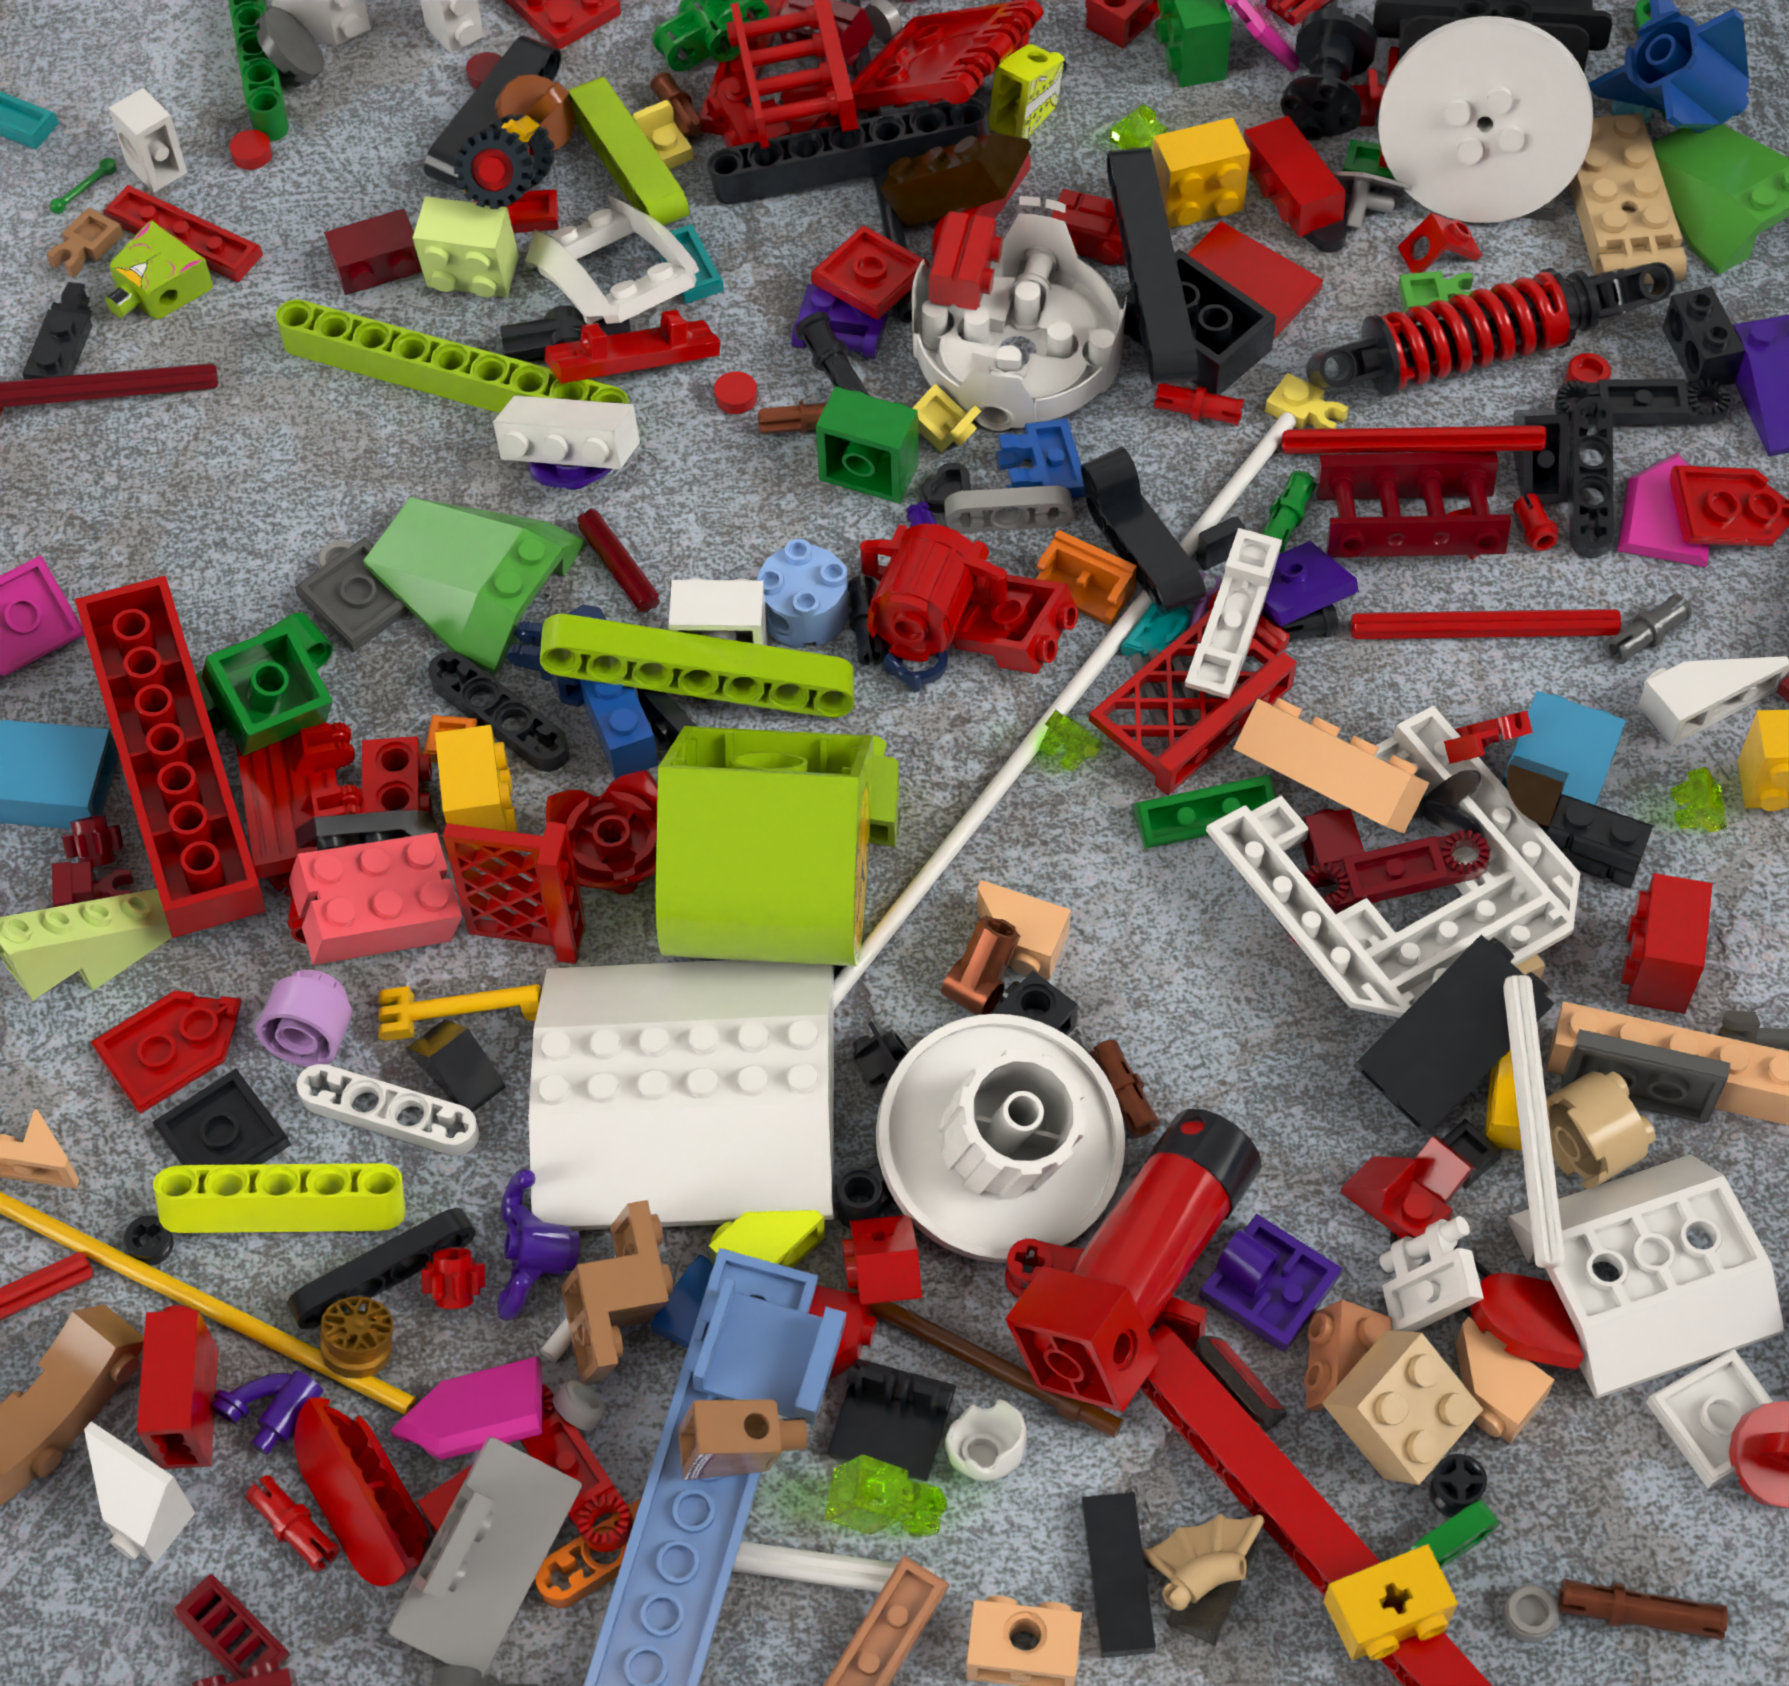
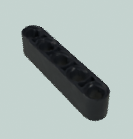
(522, 58)

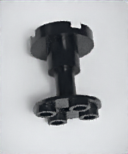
(1333, 51)

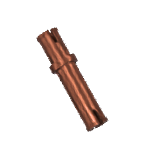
(1651, 1610)

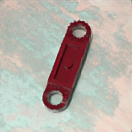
(1401, 869)

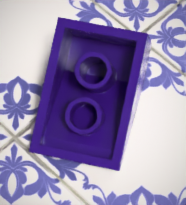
(1765, 379)

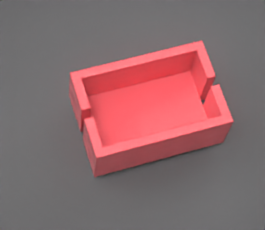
(374, 898)

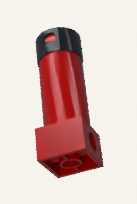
(1091, 1325)

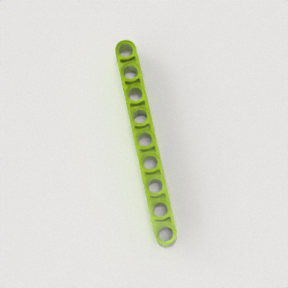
(423, 360)

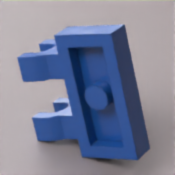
(1051, 453)

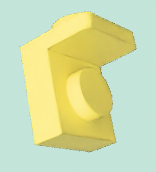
(663, 134)

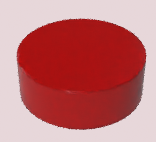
(250, 149)
(1588, 368)
(735, 392)

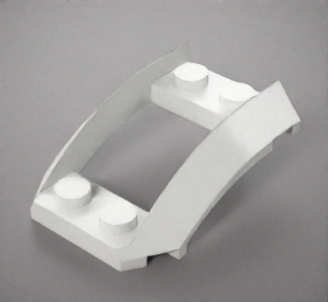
(558, 262)

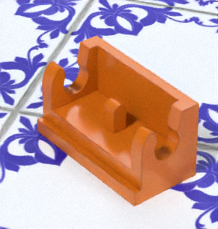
(1095, 578)

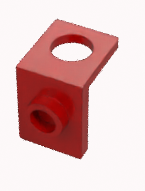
(1442, 236)

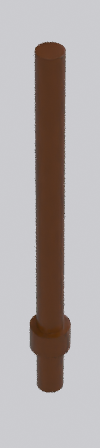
(994, 1365)

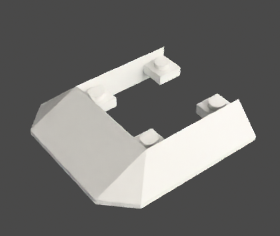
(1520, 899)

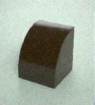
(1535, 788)

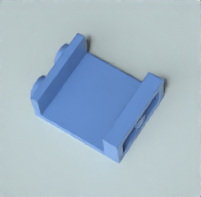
(765, 1352)

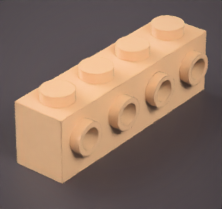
(1331, 765)

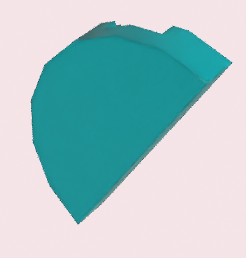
(1155, 631)

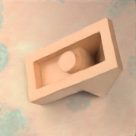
(37, 1157)

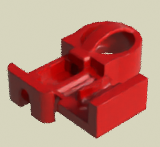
(1477, 736)

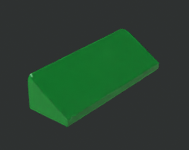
(1189, 813)

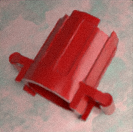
(927, 587)

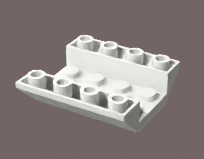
(1671, 1298)

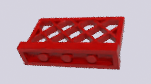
(1213, 730)
(552, 887)

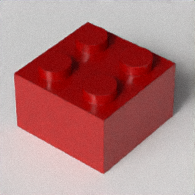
(1667, 943)

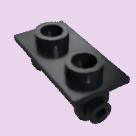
(879, 1055)

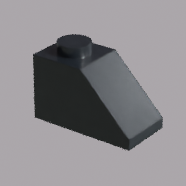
(1544, 470)

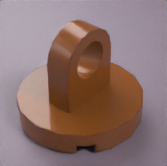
(539, 100)

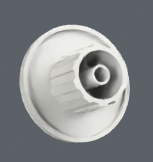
(1486, 119)
(1000, 1136)

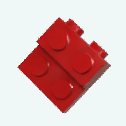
(1023, 628)

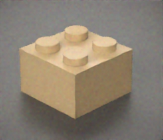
(1402, 1406)

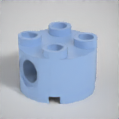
(804, 594)

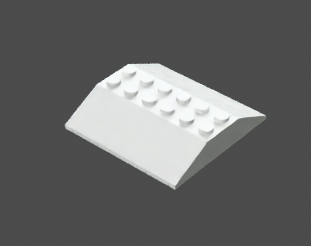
(682, 1092)

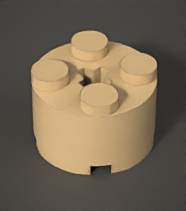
(1597, 1128)

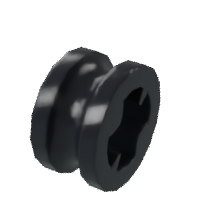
(151, 1226)

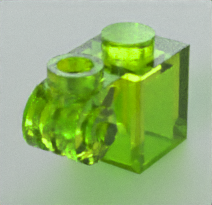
(875, 1495)

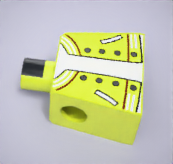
(1025, 90)

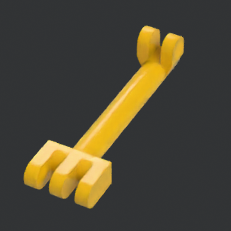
(402, 1010)

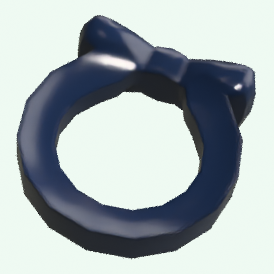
(912, 679)

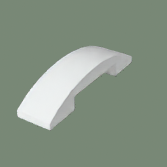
(1234, 614)

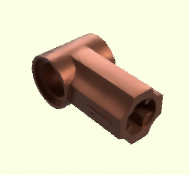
(976, 978)

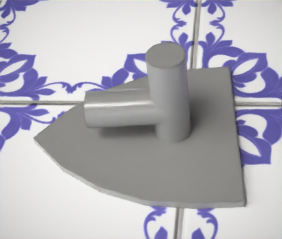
(1362, 198)

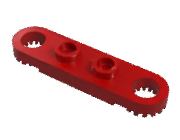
(567, 1452)

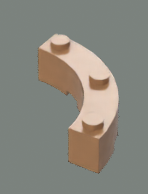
(79, 1377)

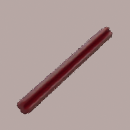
(108, 385)

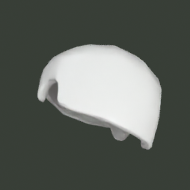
(987, 1441)

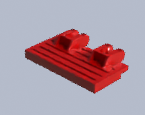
(290, 786)

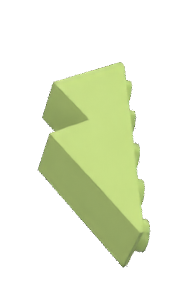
(83, 937)

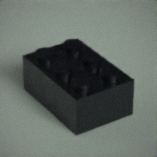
(1226, 325)

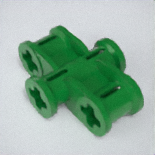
(700, 32)

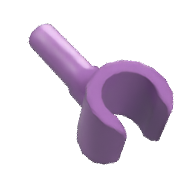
(1202, 603)

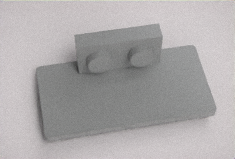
(484, 1557)

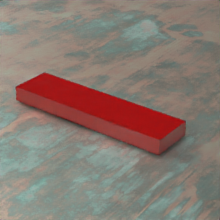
(222, 249)

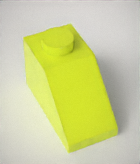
(771, 1236)

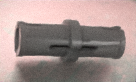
(1648, 629)

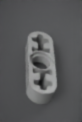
(981, 509)

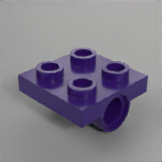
(1269, 1282)

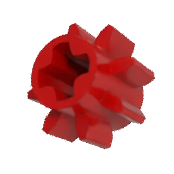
(453, 1278)

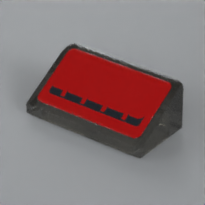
(1239, 1381)

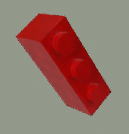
(1294, 176)

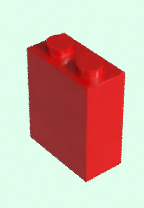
(177, 1388)

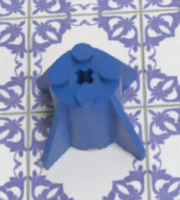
(1684, 68)

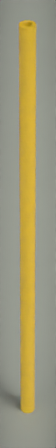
(198, 1300)

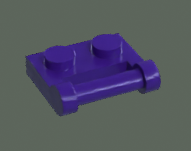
(848, 323)

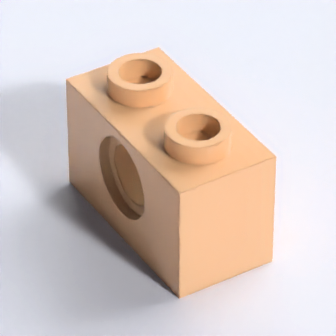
(997, 1661)

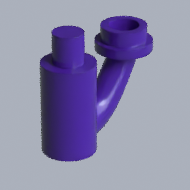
(282, 1413)

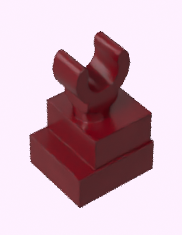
(77, 883)

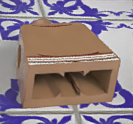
(736, 1437)

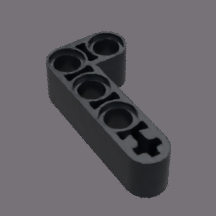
(1138, 532)

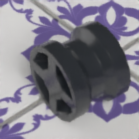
(1462, 1474)

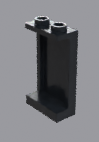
(1448, 1036)

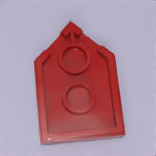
(1727, 506)
(168, 1045)

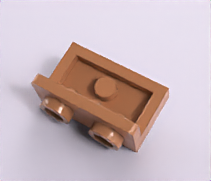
(1337, 1342)

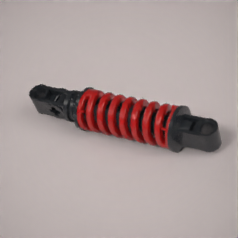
(1486, 326)

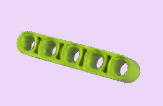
(627, 152)

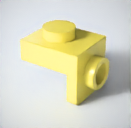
(943, 420)

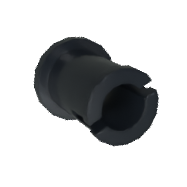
(1319, 622)

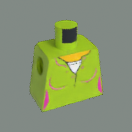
(156, 274)

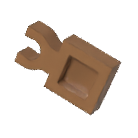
(86, 237)

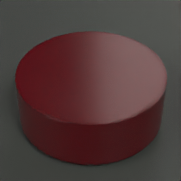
(480, 66)

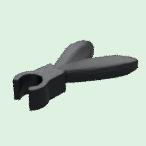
(1439, 803)

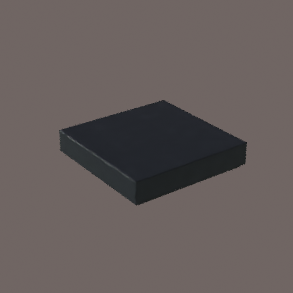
(222, 1126)

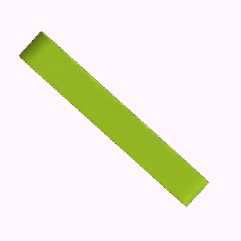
(697, 665)

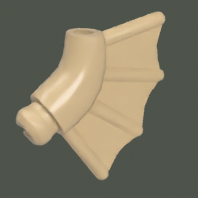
(1203, 1557)

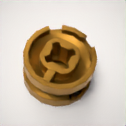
(356, 1341)

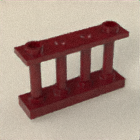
(1412, 476)

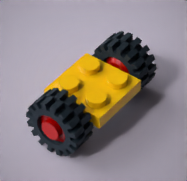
(504, 161)

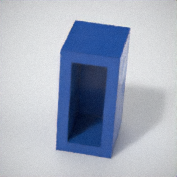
(620, 727)

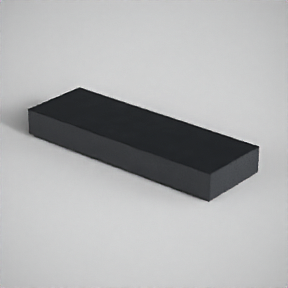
(1118, 1575)

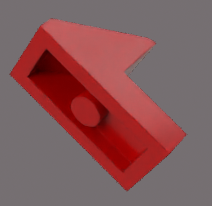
(1392, 1197)

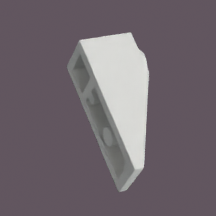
(1707, 691)

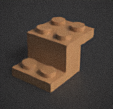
(616, 1292)

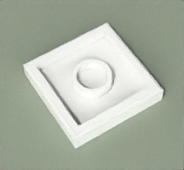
(1705, 1409)

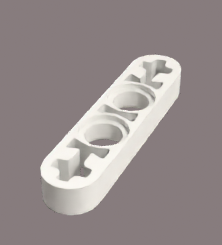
(385, 1114)

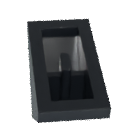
(457, 1064)

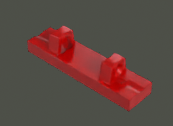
(631, 351)

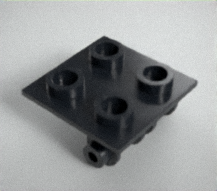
(892, 1417)

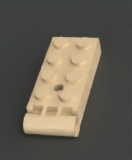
(1625, 200)

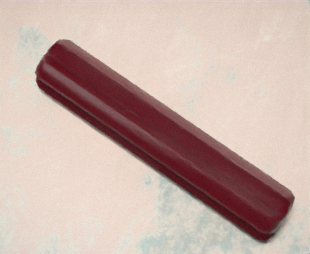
(618, 560)

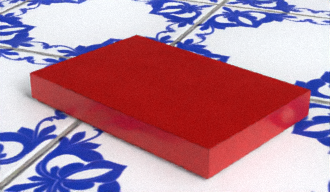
(1258, 272)

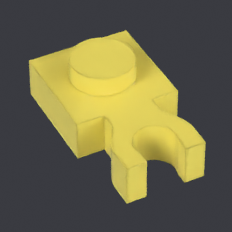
(1305, 404)

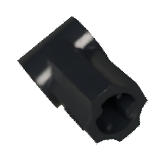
(866, 1182)

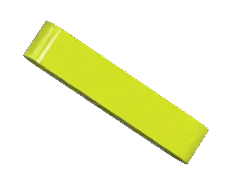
(279, 1198)

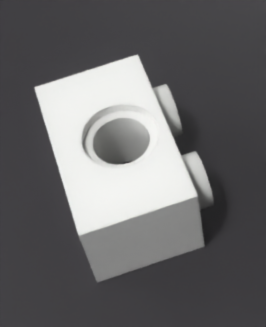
(148, 140)

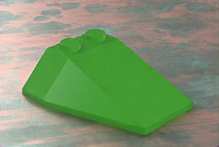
(1723, 191)
(469, 572)

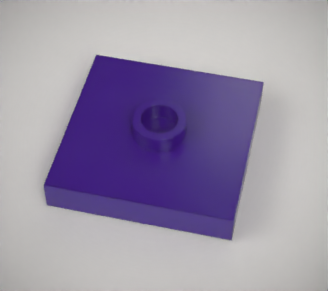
(1306, 582)

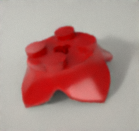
(622, 812)

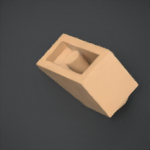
(1038, 922)
(1501, 1383)

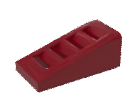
(200, 1601)

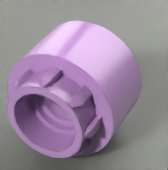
(305, 1018)

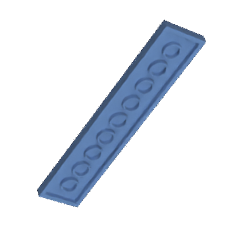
(685, 1529)

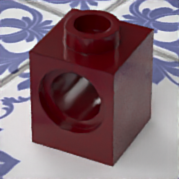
(1330, 838)

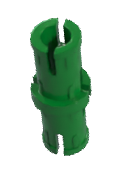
(1289, 508)

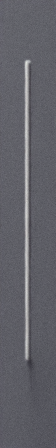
(942, 857)

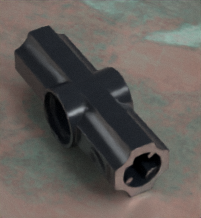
(559, 326)

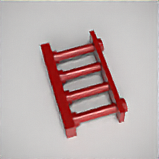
(829, 73)

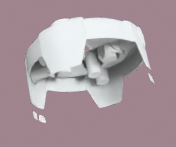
(1037, 295)

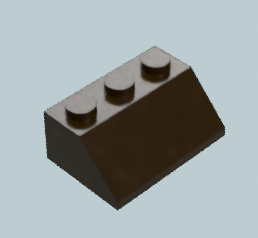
(954, 177)

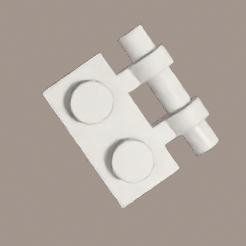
(1436, 1288)

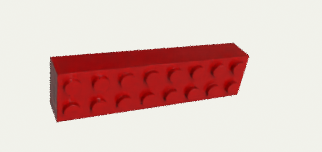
(170, 757)

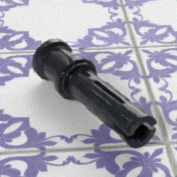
(828, 351)

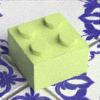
(466, 247)

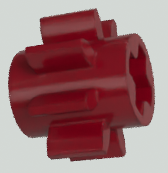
(92, 840)

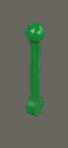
(107, 167)

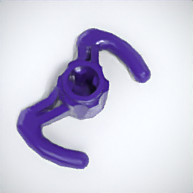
(531, 1246)

